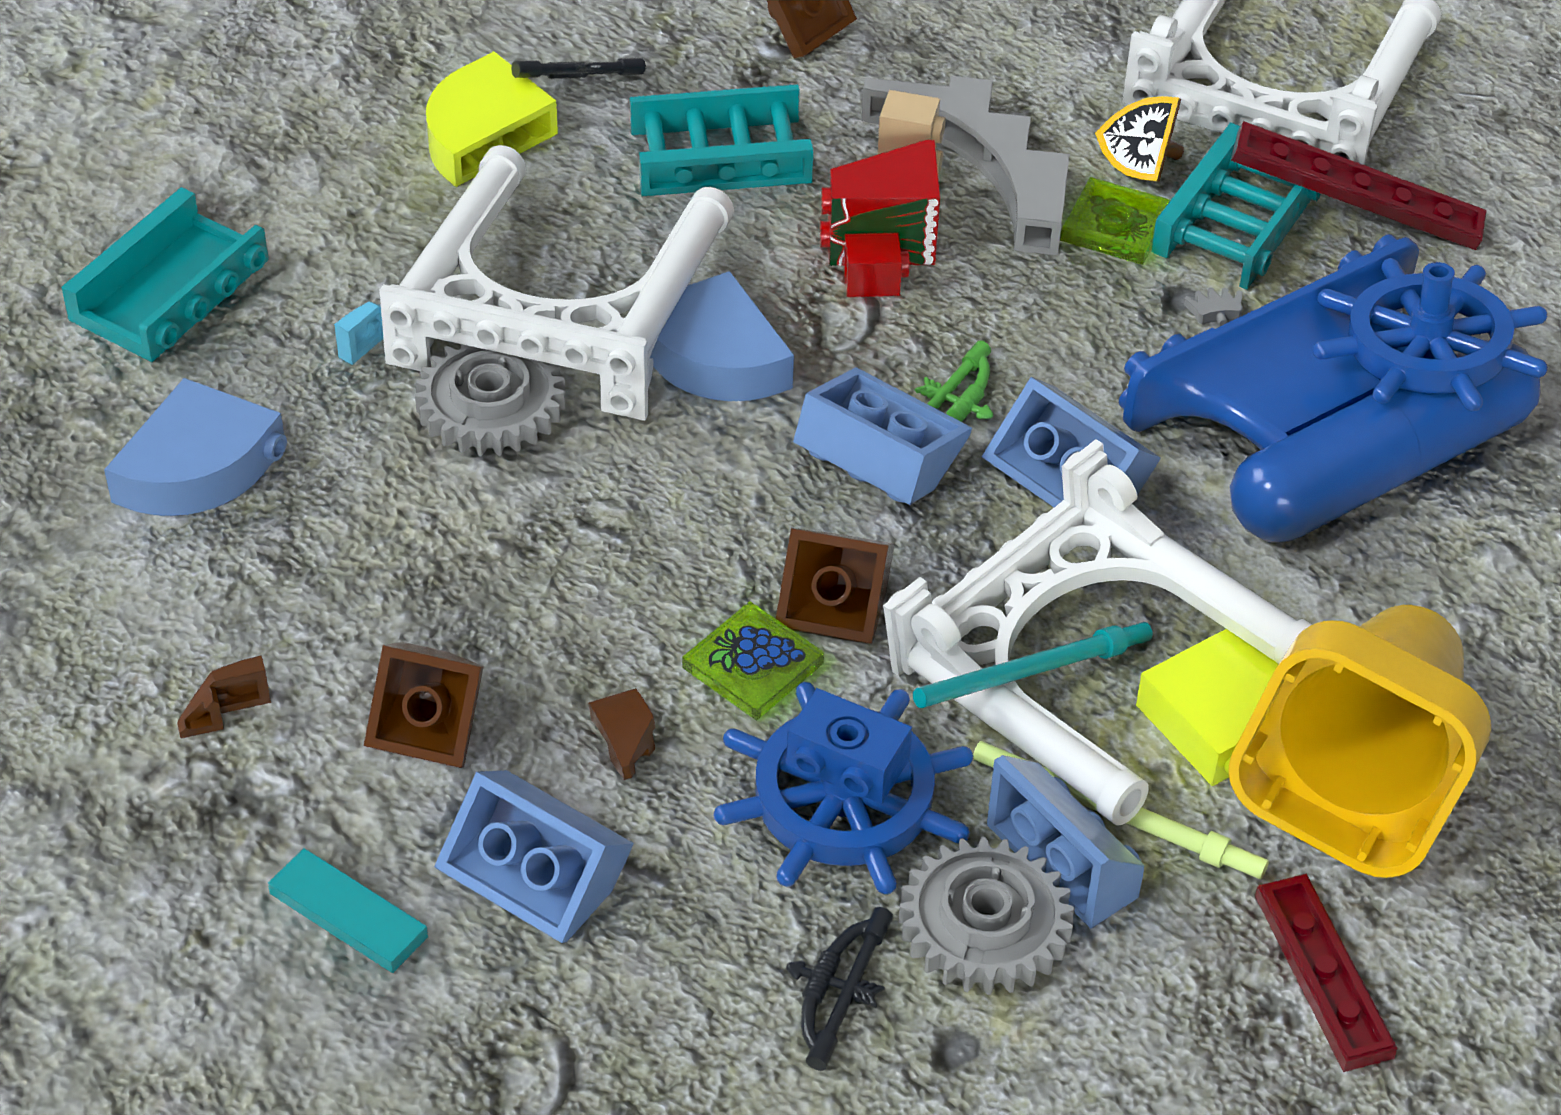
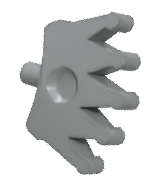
(1214, 307)

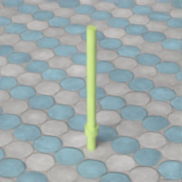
(1213, 848)

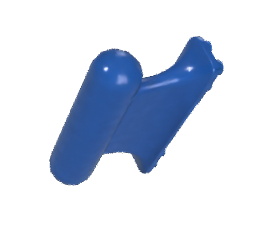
(1313, 418)

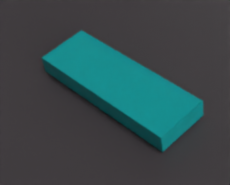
(348, 910)

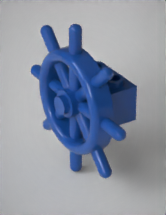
(851, 763)

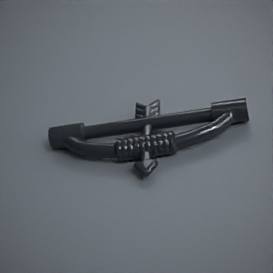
(576, 69)
(822, 976)

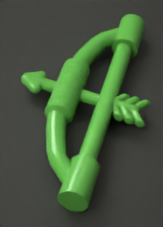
(968, 401)

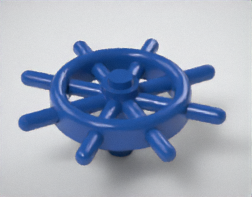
(1431, 332)

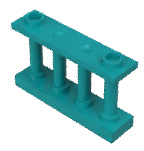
(724, 166)
(1194, 202)

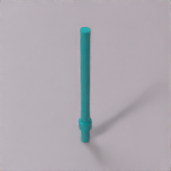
(1104, 643)

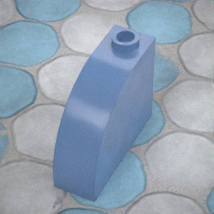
(722, 345)
(195, 453)

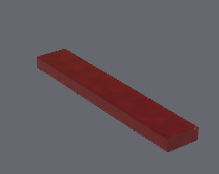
(1359, 185)

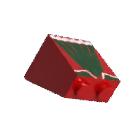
(885, 195)

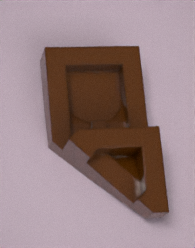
(224, 691)
(626, 727)

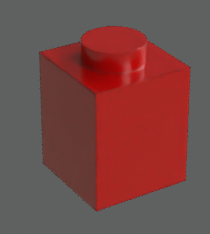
(874, 264)

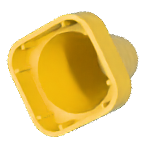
(1364, 739)

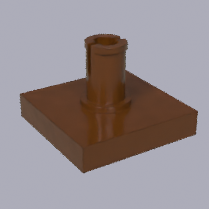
(810, 22)

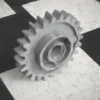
(488, 398)
(1025, 921)

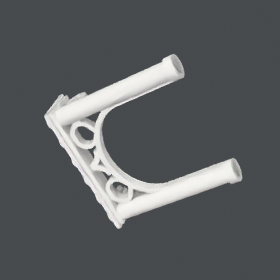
(1352, 111)
(535, 326)
(1096, 514)

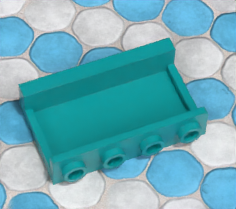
(162, 277)

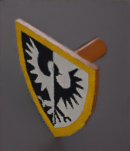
(1140, 137)

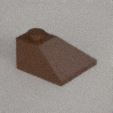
(834, 584)
(423, 703)

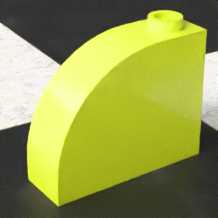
(485, 109)
(1206, 699)

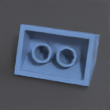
(1049, 428)
(880, 434)
(1041, 813)
(532, 853)

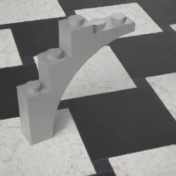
(997, 145)

